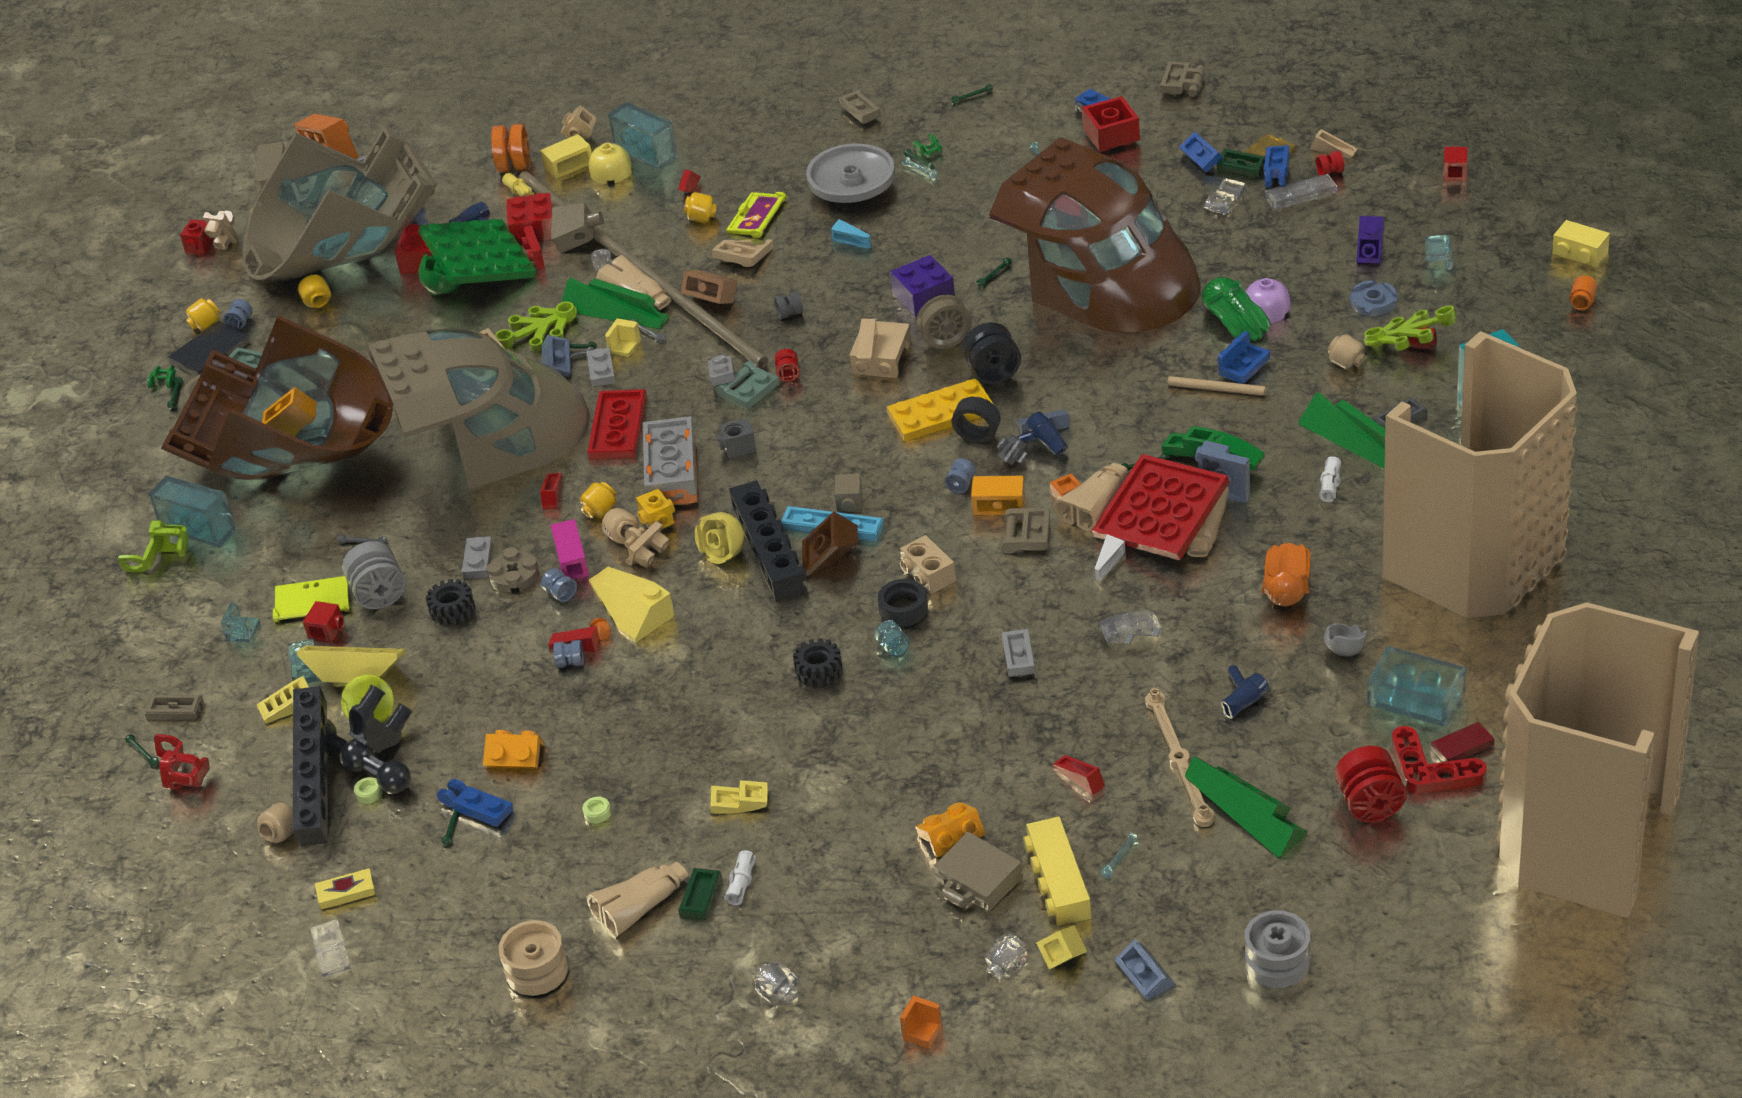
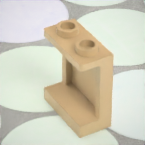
(888, 349)

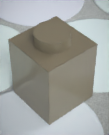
(848, 493)

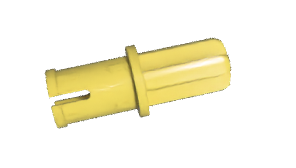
(517, 185)

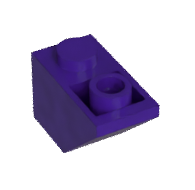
(1370, 239)

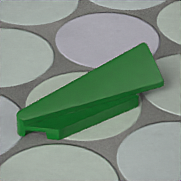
(613, 302)
(1346, 428)
(1248, 806)

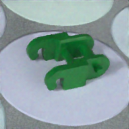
(923, 150)
(156, 375)

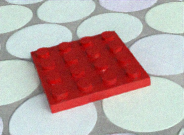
(1161, 506)

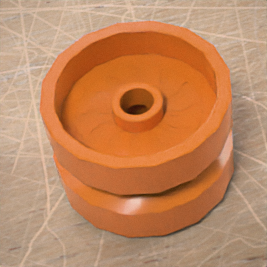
(510, 148)

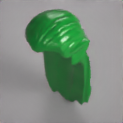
(1235, 308)

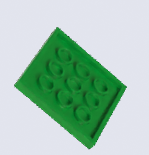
(477, 251)

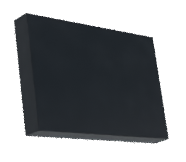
(196, 352)

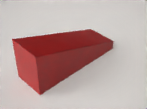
(551, 491)
(588, 637)
(1081, 773)

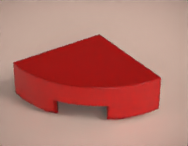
(688, 181)

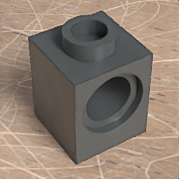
(737, 438)

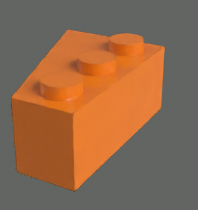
(328, 131)

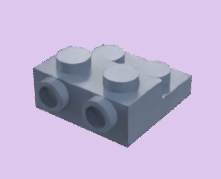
(1217, 459)

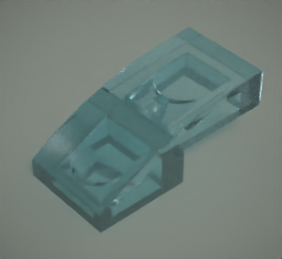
(298, 667)

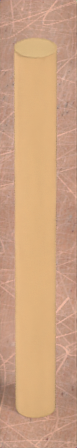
(1216, 386)

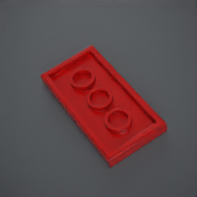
(617, 424)

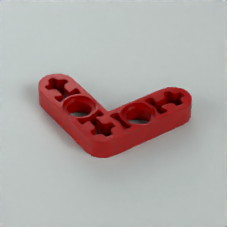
(1428, 773)

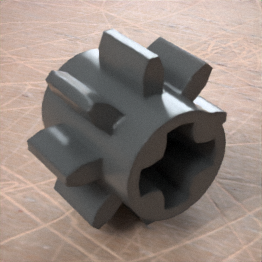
(1011, 449)

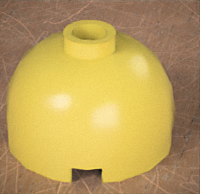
(609, 163)
(719, 537)

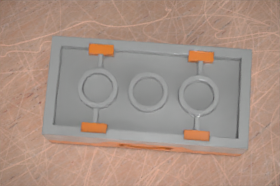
(671, 459)

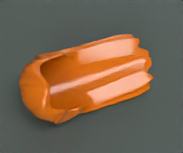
(1286, 574)

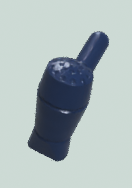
(474, 212)
(1043, 430)
(1247, 692)

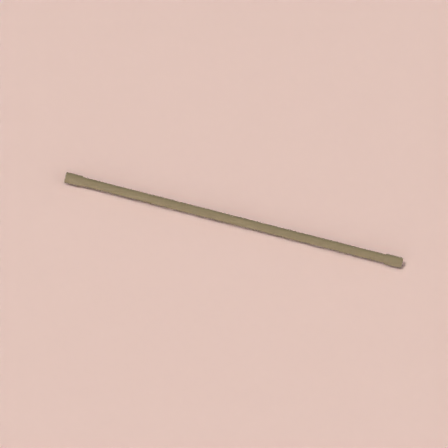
(709, 321)

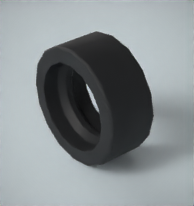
(970, 431)
(903, 589)

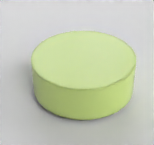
(367, 790)
(596, 810)

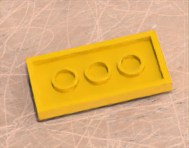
(933, 410)

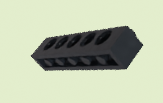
(767, 540)
(310, 766)

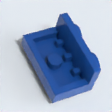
(1241, 359)

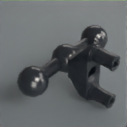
(372, 735)

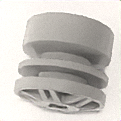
(373, 575)

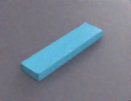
(808, 519)

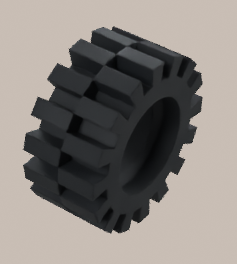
(450, 612)
(817, 672)

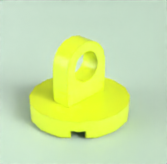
(357, 688)

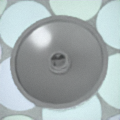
(850, 173)

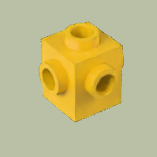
(655, 507)

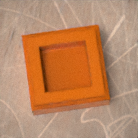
(1064, 485)

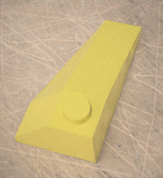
(633, 602)

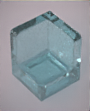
(1439, 249)
(237, 627)

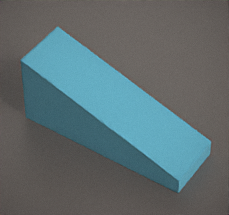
(850, 235)

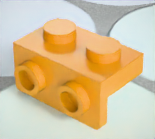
(512, 750)
(949, 827)

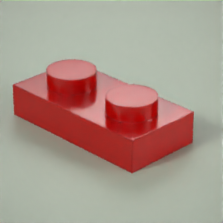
(532, 247)

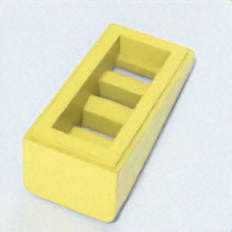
(284, 696)

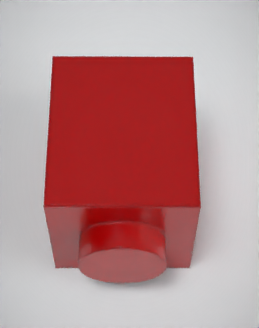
(1455, 164)

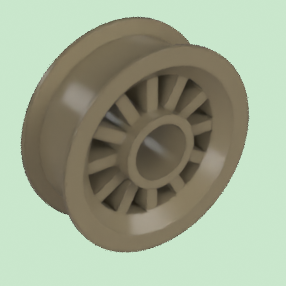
(944, 321)

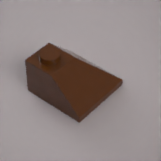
(828, 542)

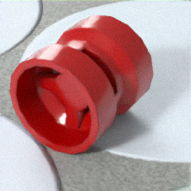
(1330, 163)
(787, 365)

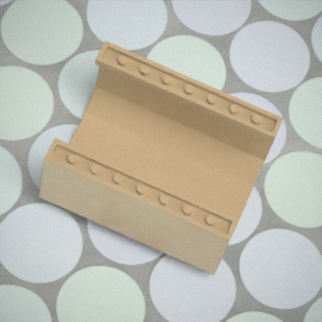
(1489, 514)
(1586, 738)

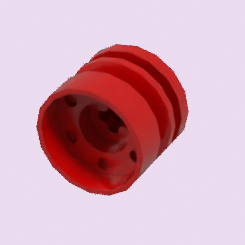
(1370, 783)

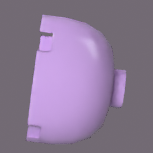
(1270, 297)

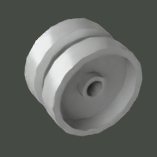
(1277, 948)

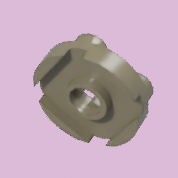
(501, 569)

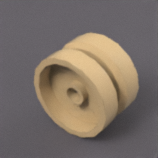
(533, 957)

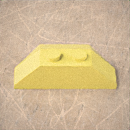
(345, 663)

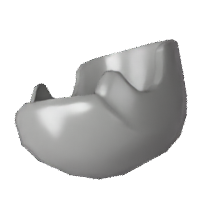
(1344, 639)

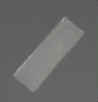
(1300, 191)

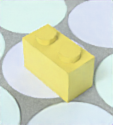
(566, 156)
(1581, 243)

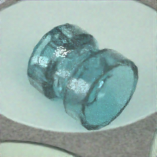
(892, 638)

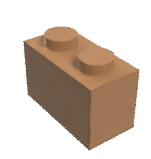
(709, 286)

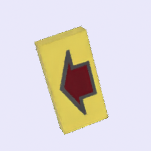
(345, 889)

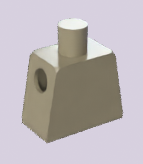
(573, 225)

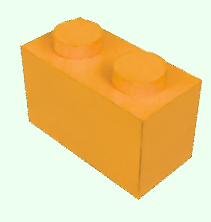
(291, 412)
(996, 494)

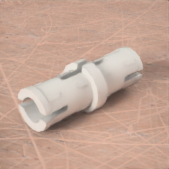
(1330, 479)
(740, 878)

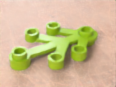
(560, 315)
(1412, 327)

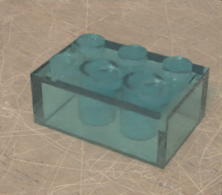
(643, 135)
(196, 507)
(1416, 686)

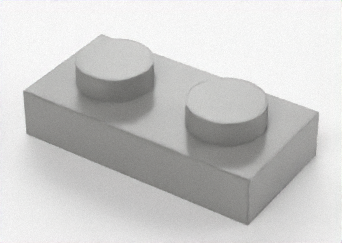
(600, 367)
(721, 370)
(477, 557)
(1018, 652)

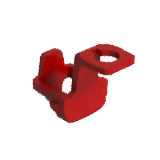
(172, 760)

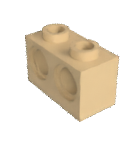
(927, 564)

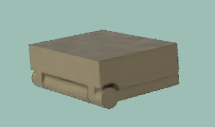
(977, 873)

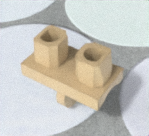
(221, 229)
(640, 541)

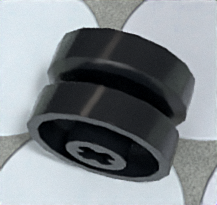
(991, 353)

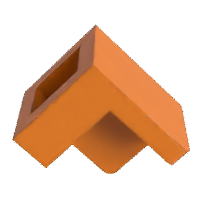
(921, 1022)

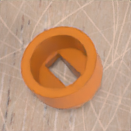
(603, 627)

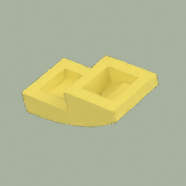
(746, 798)

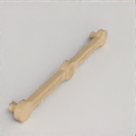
(1155, 701)

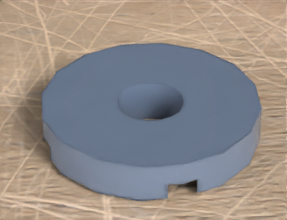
(1383, 303)

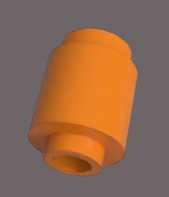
(1583, 292)

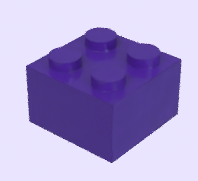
(920, 282)

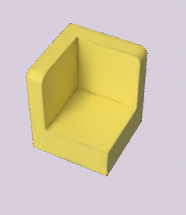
(623, 337)
(1061, 946)

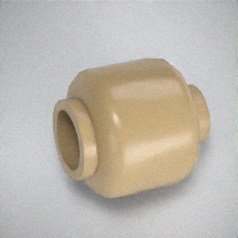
(1346, 352)
(617, 522)
(276, 823)

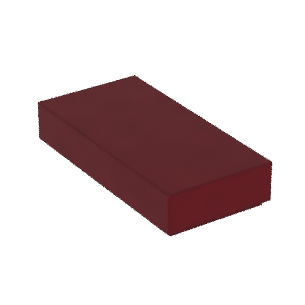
(1463, 743)

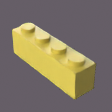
(1057, 871)

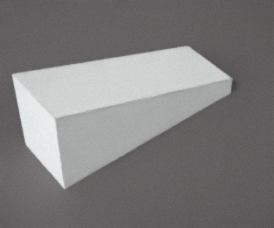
(1110, 554)

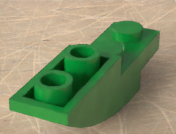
(1187, 444)

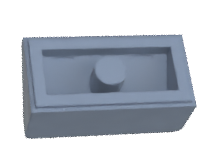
(557, 354)
(1059, 419)
(1144, 970)

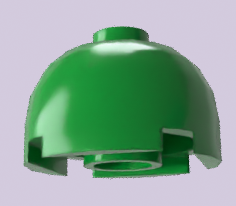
(433, 277)

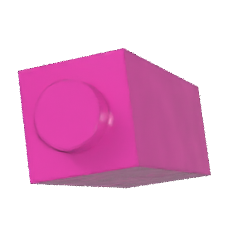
(569, 549)

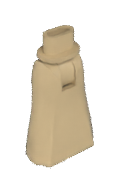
(629, 276)
(1090, 498)
(1208, 532)
(626, 902)

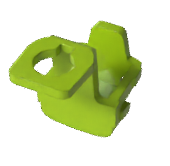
(158, 543)

